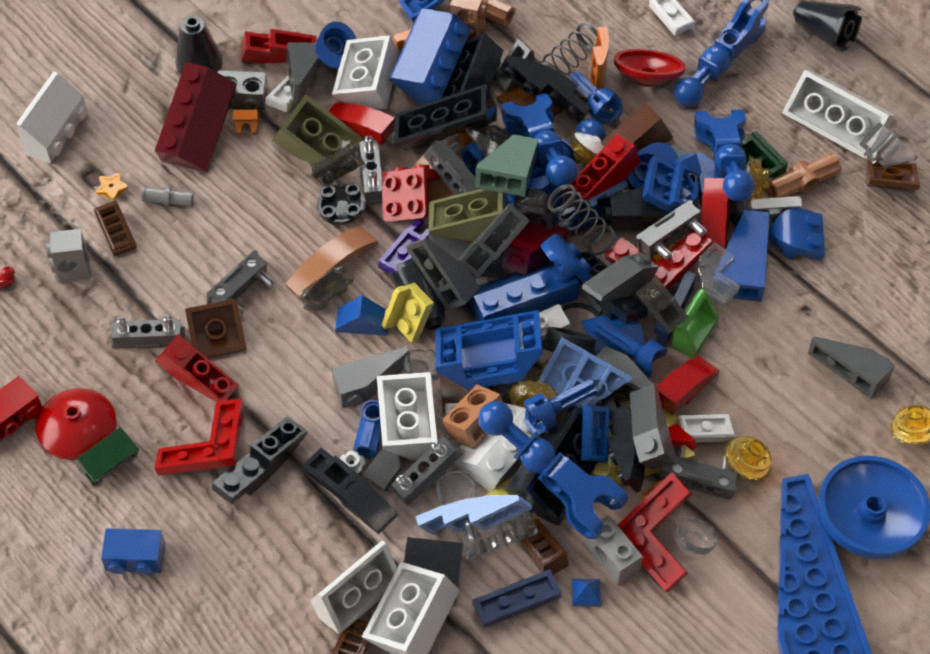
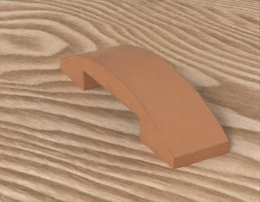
(332, 254)

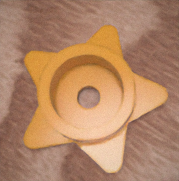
(111, 192)

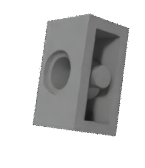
(68, 255)
(615, 552)

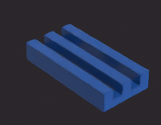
(592, 435)

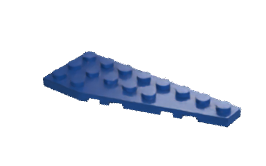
(813, 593)

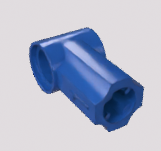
(369, 430)

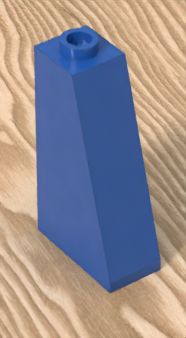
(750, 253)

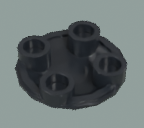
(341, 203)

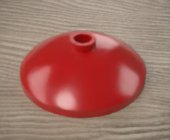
(649, 66)
(73, 435)

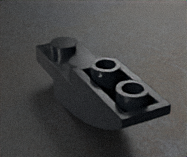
(540, 79)
(626, 308)
(622, 444)
(262, 462)
(350, 490)

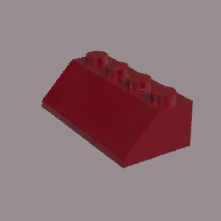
(195, 118)

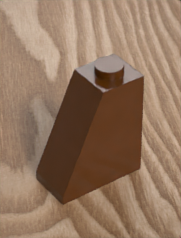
(642, 129)

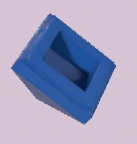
(586, 592)

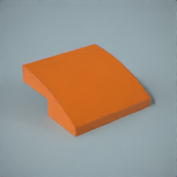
(599, 58)

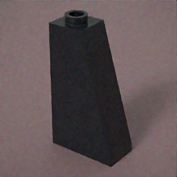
(631, 213)

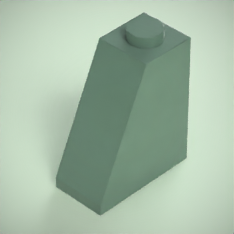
(509, 166)

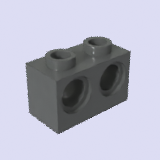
(250, 89)

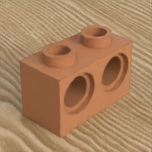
(472, 13)
(463, 421)

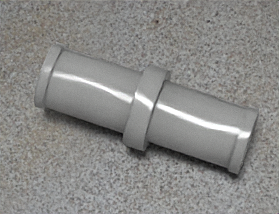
(167, 196)

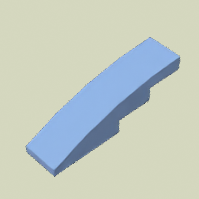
(482, 511)

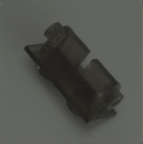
(329, 171)
(334, 285)

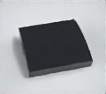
(435, 556)

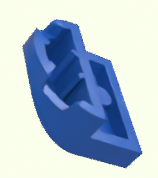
(668, 185)
(799, 233)
(566, 258)

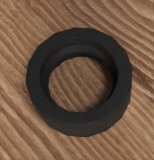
(582, 340)

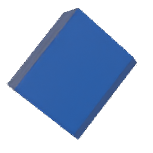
(691, 160)

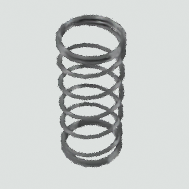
(579, 36)
(560, 209)

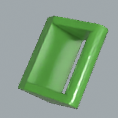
(694, 331)

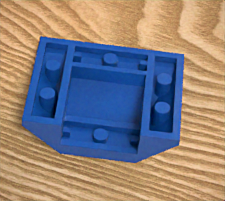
(489, 350)

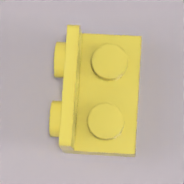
(408, 311)

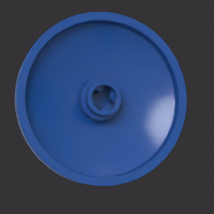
(874, 507)

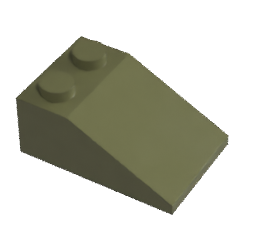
(314, 133)
(465, 214)

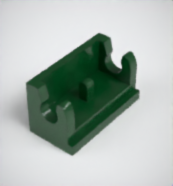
(759, 148)
(106, 455)

